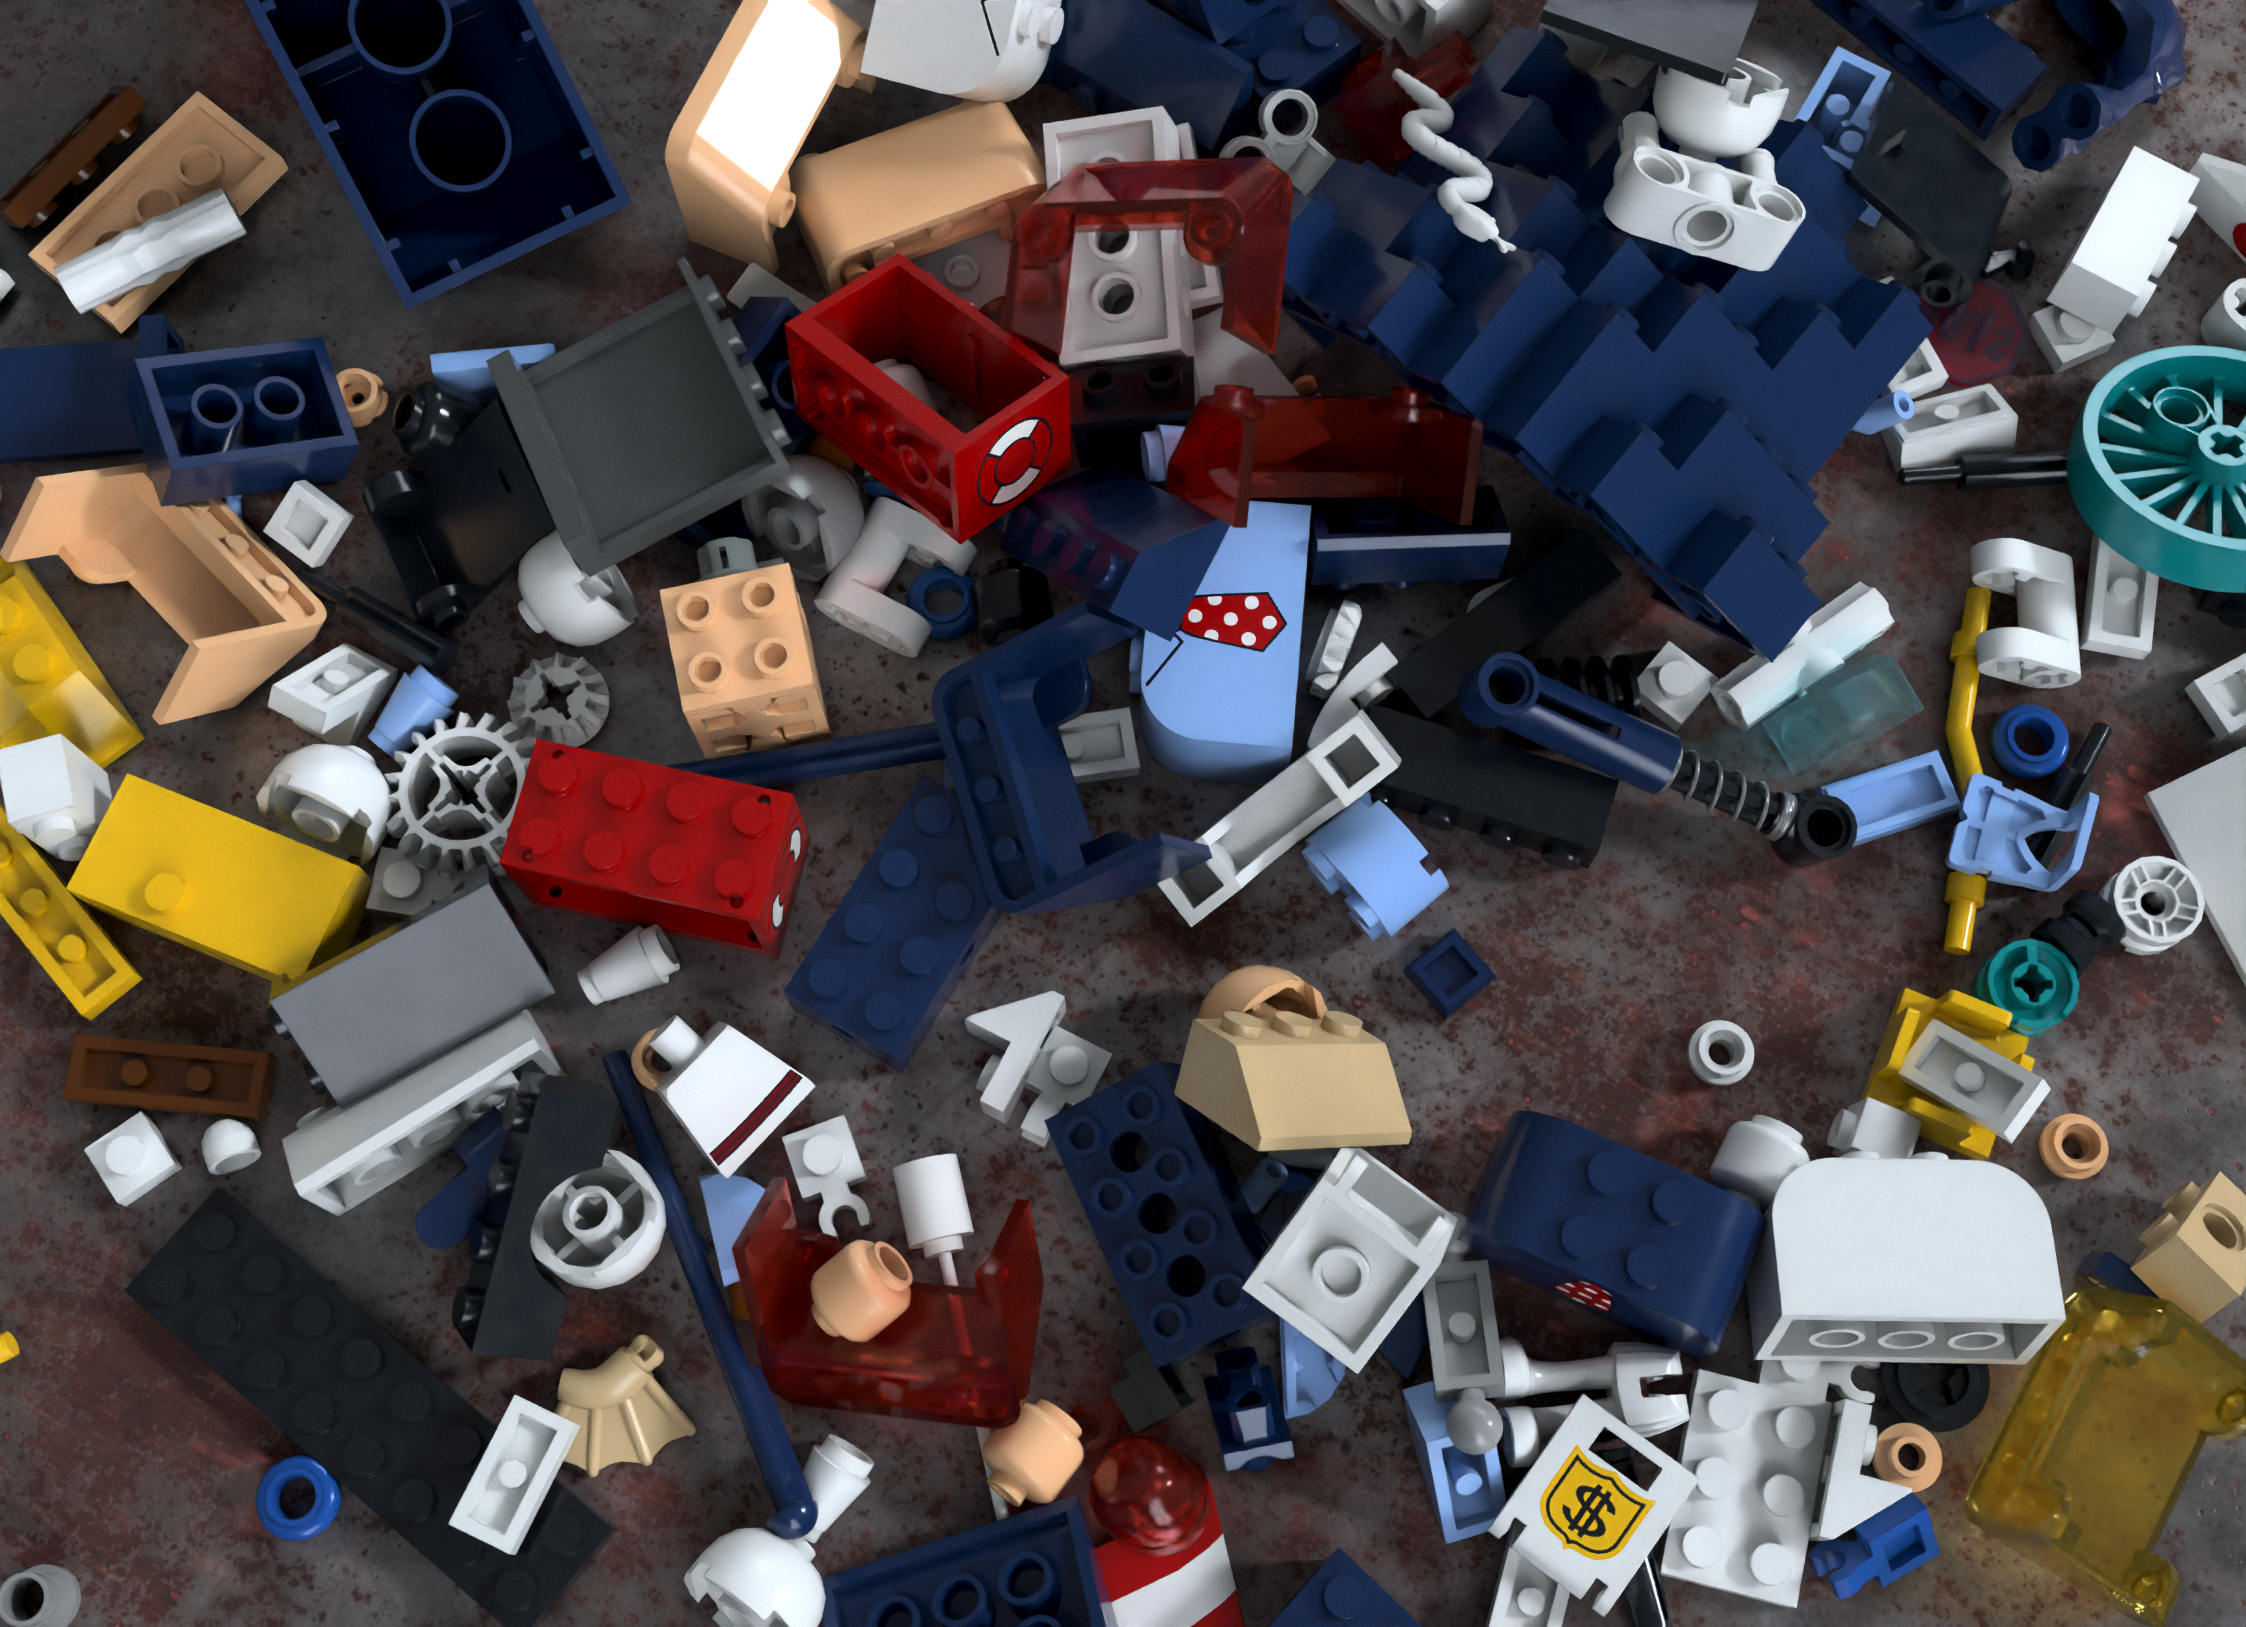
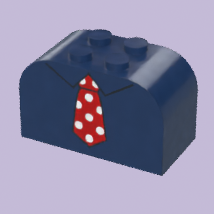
(1613, 1231)

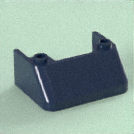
(1015, 779)

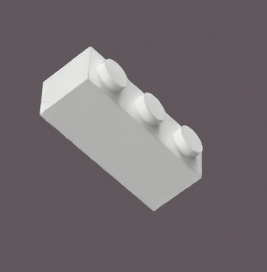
(2126, 242)

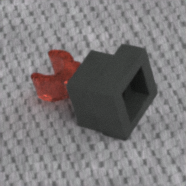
(1141, 1399)

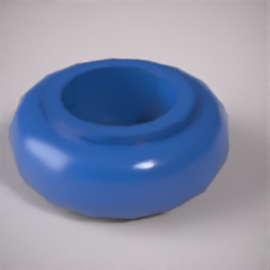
(936, 580)
(2044, 723)
(270, 1493)

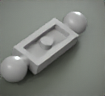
(1465, 1345)

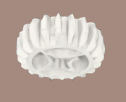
(448, 811)

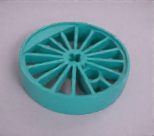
(2173, 453)

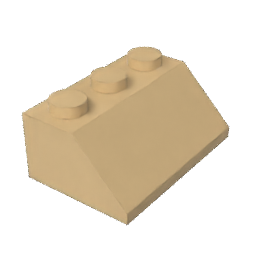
(1293, 1081)

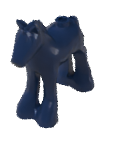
(2134, 60)

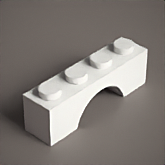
(1282, 814)

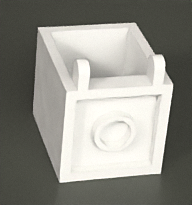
(1352, 1256)

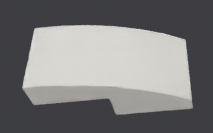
(1360, 688)

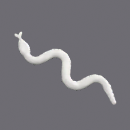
(1475, 179)

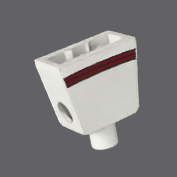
(725, 1090)

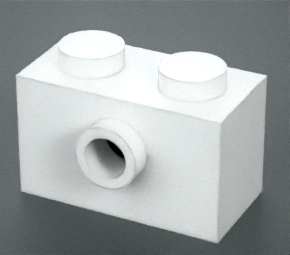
(54, 794)

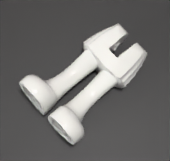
(1616, 1373)

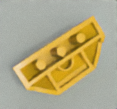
(51, 679)

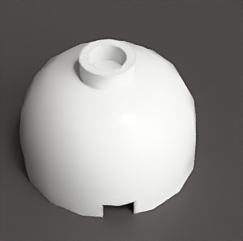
(1715, 118)
(567, 600)
(330, 800)
(600, 1224)
(759, 1580)

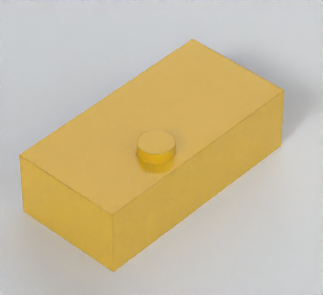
(219, 883)

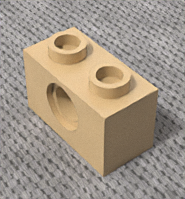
(2197, 1248)

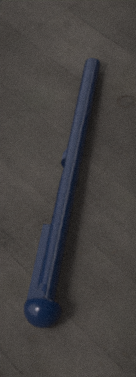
(748, 1386)

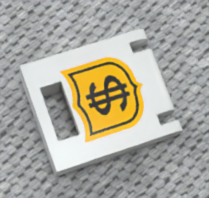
(1587, 1515)

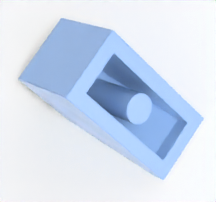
(1462, 1486)

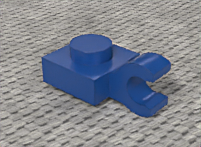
(1885, 1548)

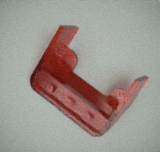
(1229, 217)
(1325, 447)
(944, 1360)

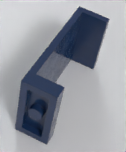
(72, 396)

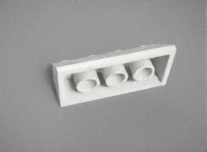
(364, 1147)

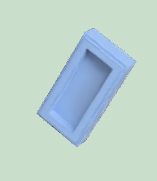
(1897, 796)

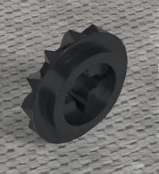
(1963, 1399)

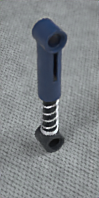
(1649, 757)

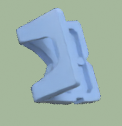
(1995, 832)

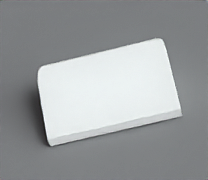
(1952, 426)

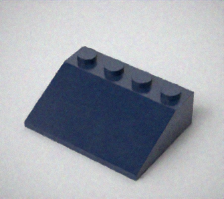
(1003, 1574)

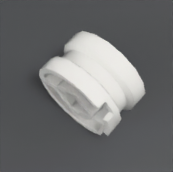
(2167, 888)

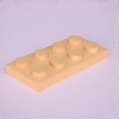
(176, 164)

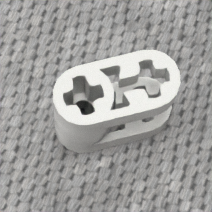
(857, 584)
(2046, 642)

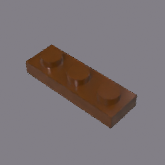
(71, 158)
(170, 1077)

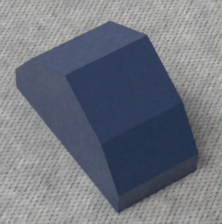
(444, 129)

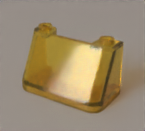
(2108, 1444)

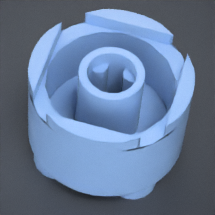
(1375, 865)

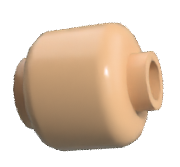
(861, 1290)
(1034, 1454)

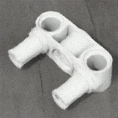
(1699, 204)

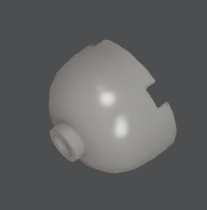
(807, 515)

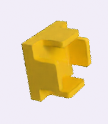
(1907, 1022)

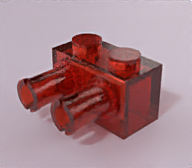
(1376, 103)

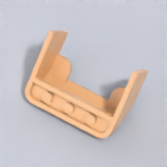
(752, 117)
(190, 563)

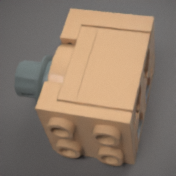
(744, 654)

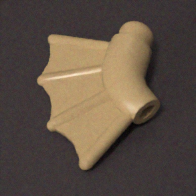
(620, 1409)

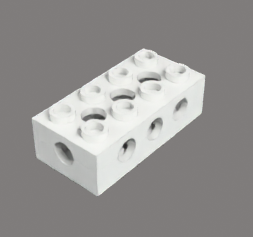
(1149, 266)

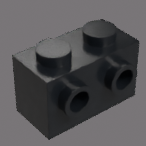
(1121, 401)

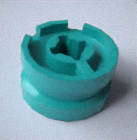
(2048, 972)

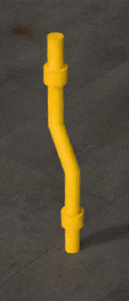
(1964, 891)

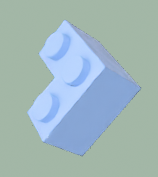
(1841, 109)

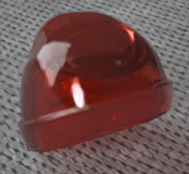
(1150, 1496)

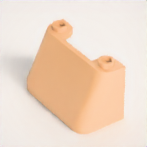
(914, 189)

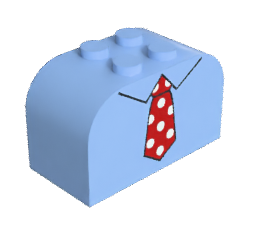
(1227, 682)

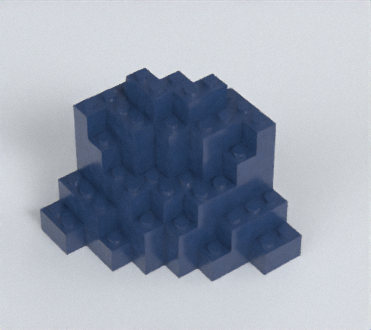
(1612, 366)

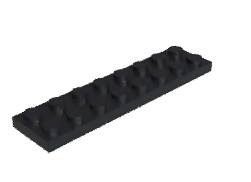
(357, 1403)

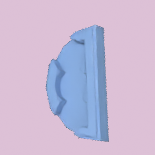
(471, 373)
(728, 1209)
(1307, 1372)

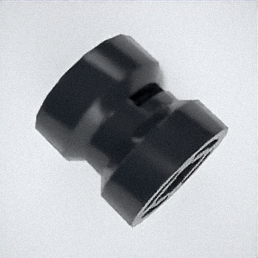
(2082, 929)

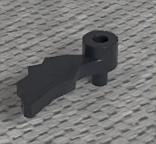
(2016, 261)

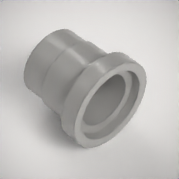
(60, 1601)

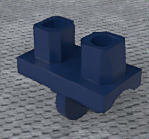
(1247, 1412)

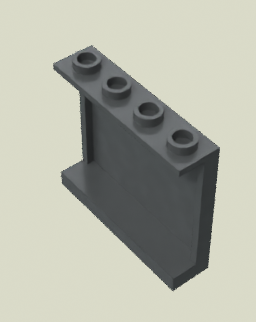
(644, 425)

